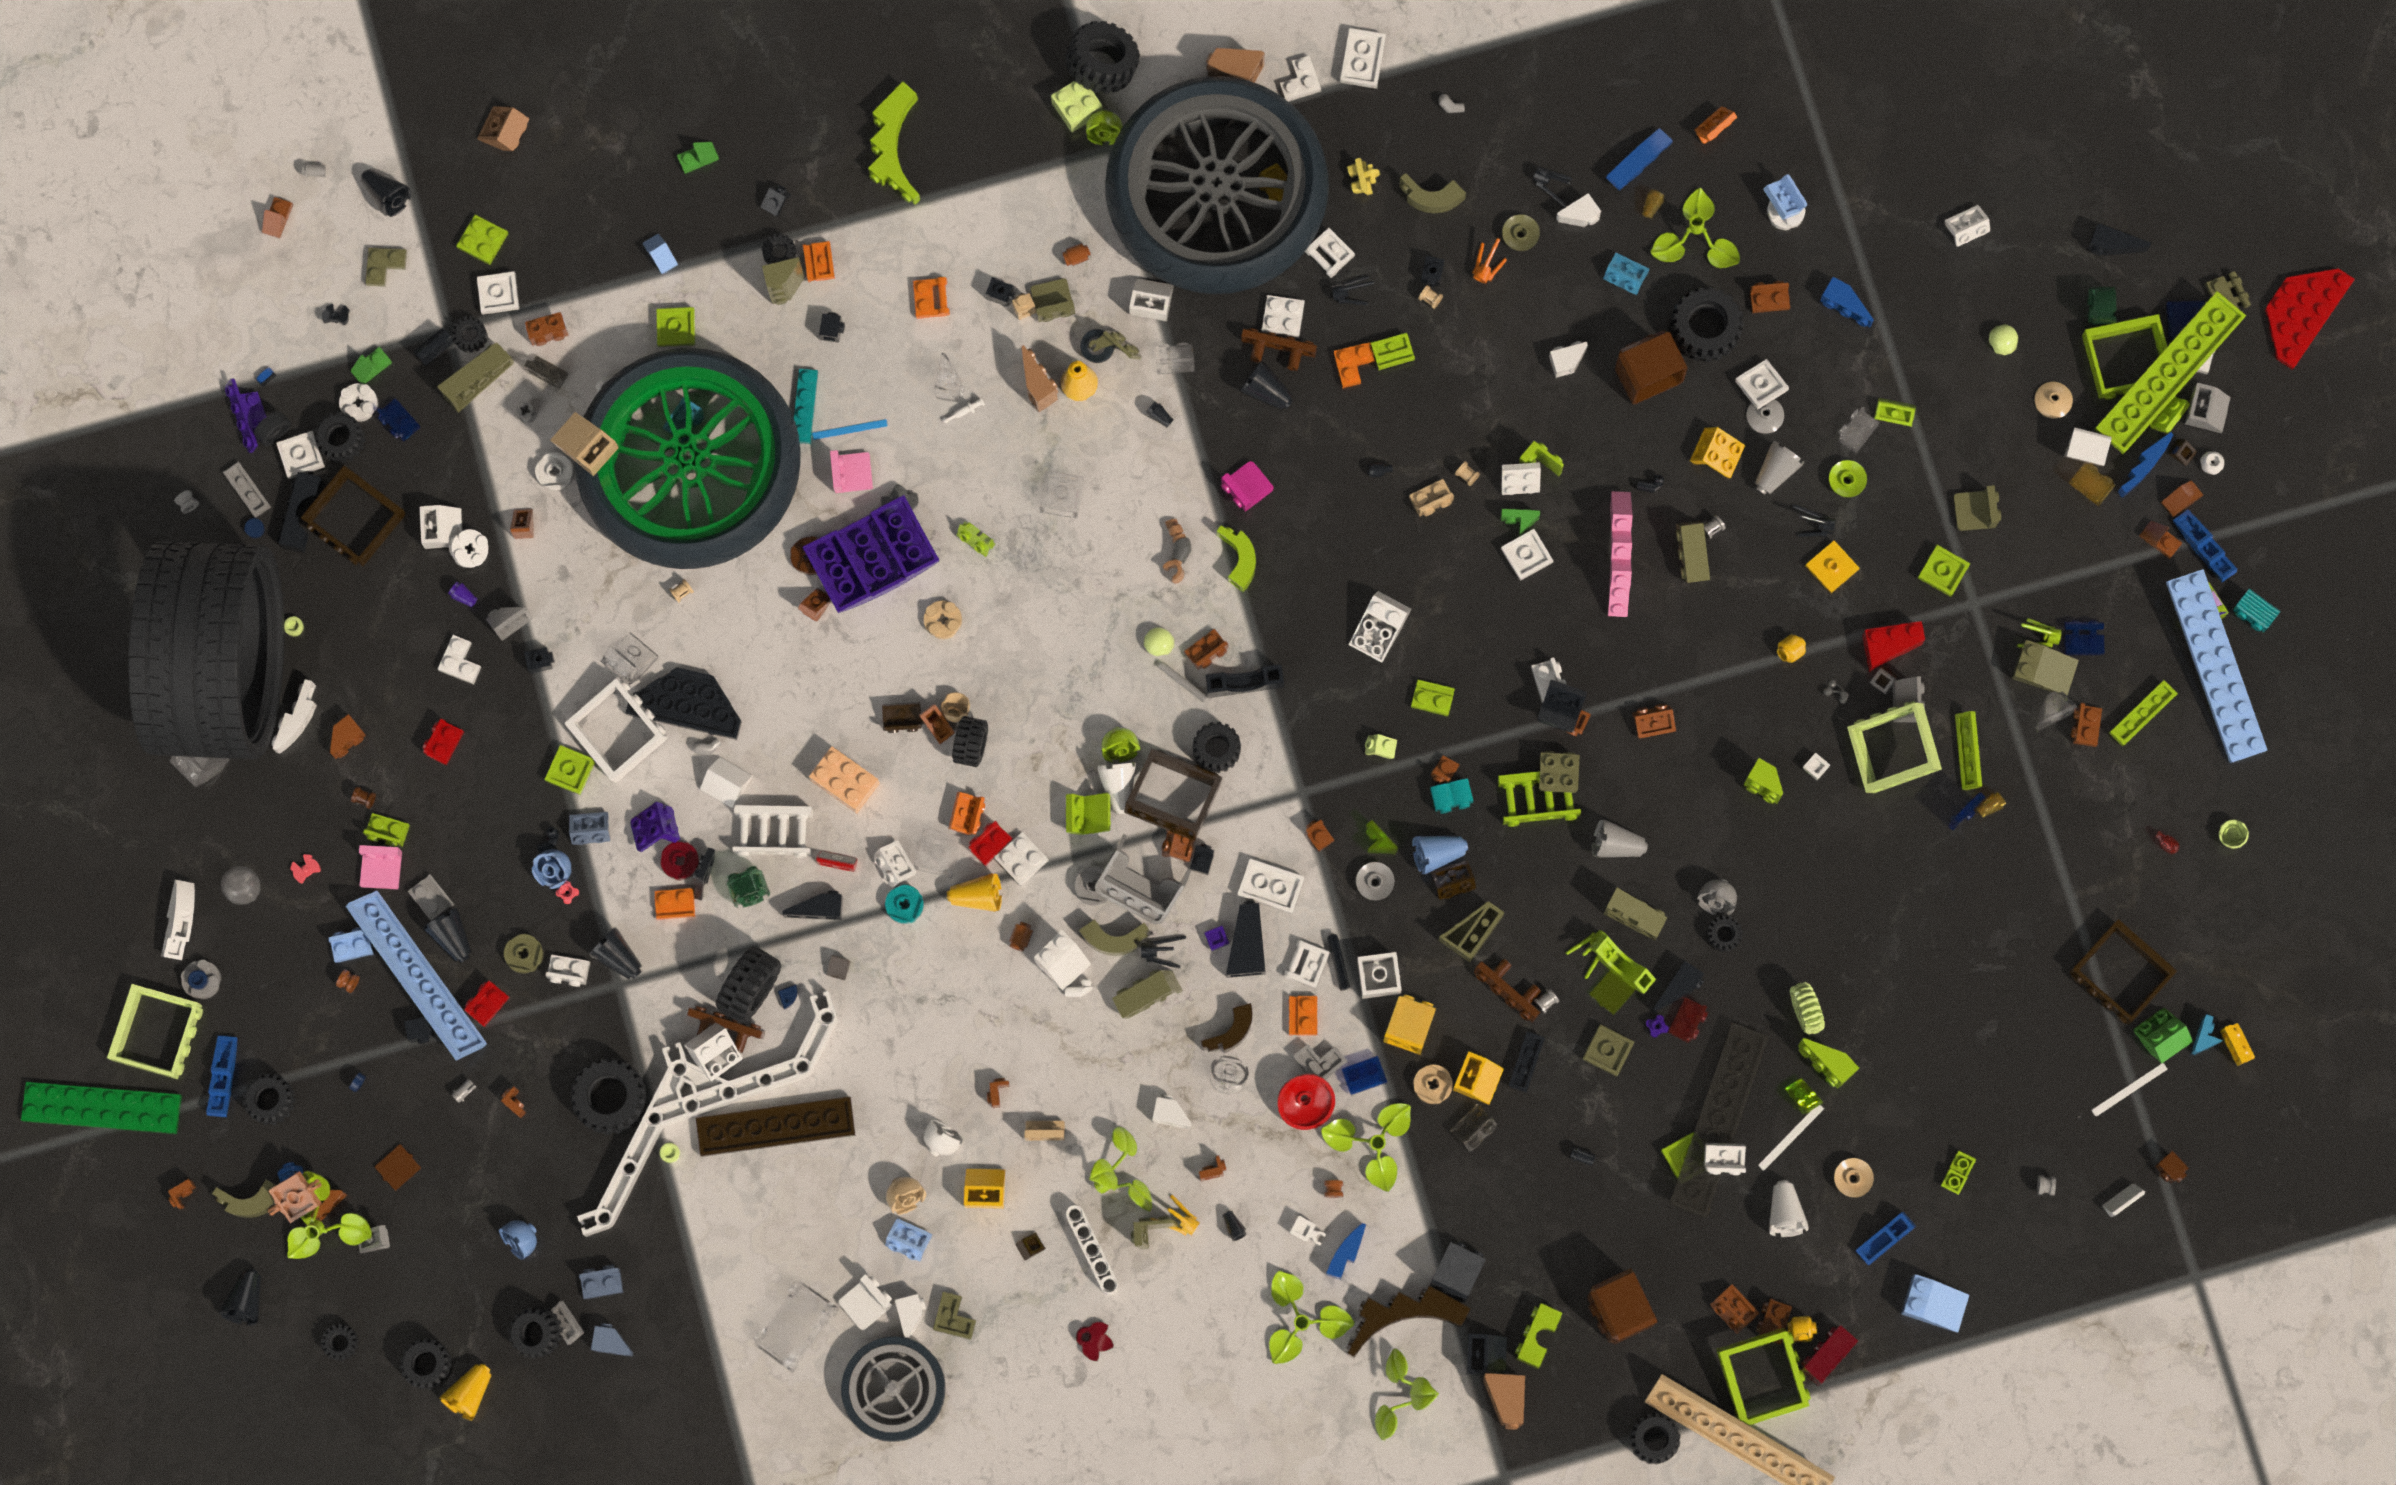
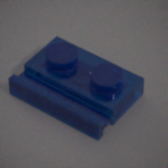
(1364, 1075)

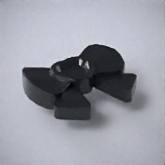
(330, 316)

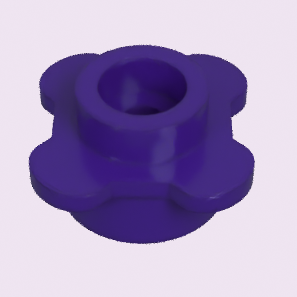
(1656, 1031)

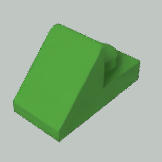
(699, 156)
(370, 366)
(1525, 517)

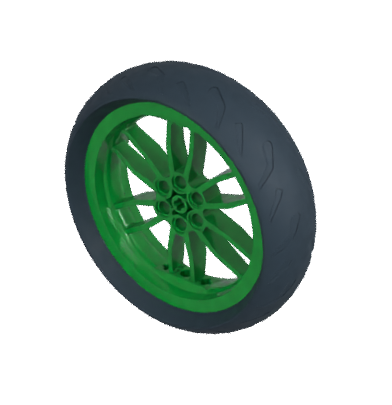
(772, 478)

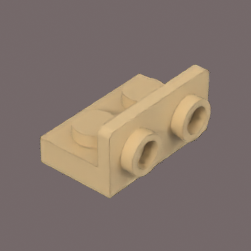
(1431, 497)
(1045, 1131)

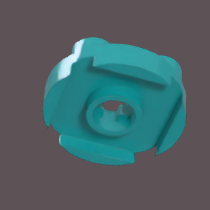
(898, 895)

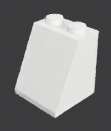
(1062, 960)

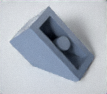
(609, 1341)

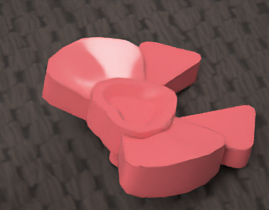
(301, 873)

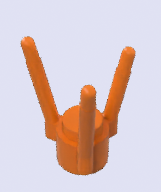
(1482, 273)

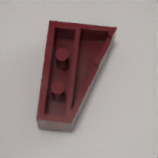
(1828, 1355)

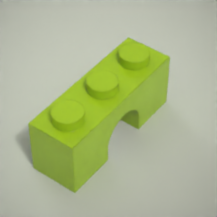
(1544, 1319)

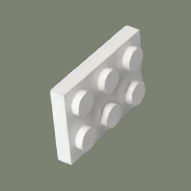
(1363, 58)
(1271, 886)

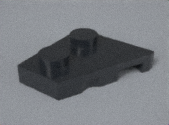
(703, 873)

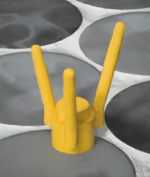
(1188, 1223)

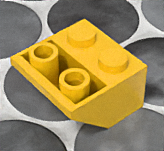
(1478, 1078)
(984, 1188)

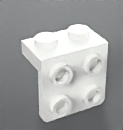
(865, 1302)

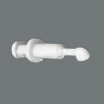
(964, 410)

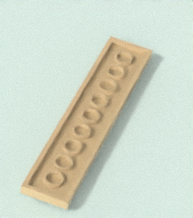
(1734, 1435)

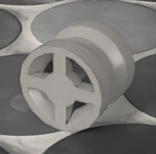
(186, 501)
(2046, 1185)

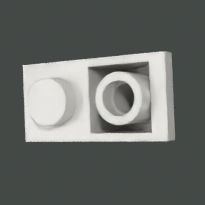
(1565, 360)

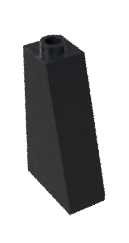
(1247, 945)

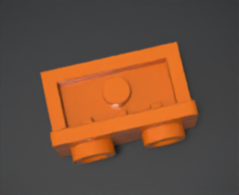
(966, 814)

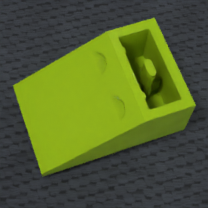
(1832, 1063)

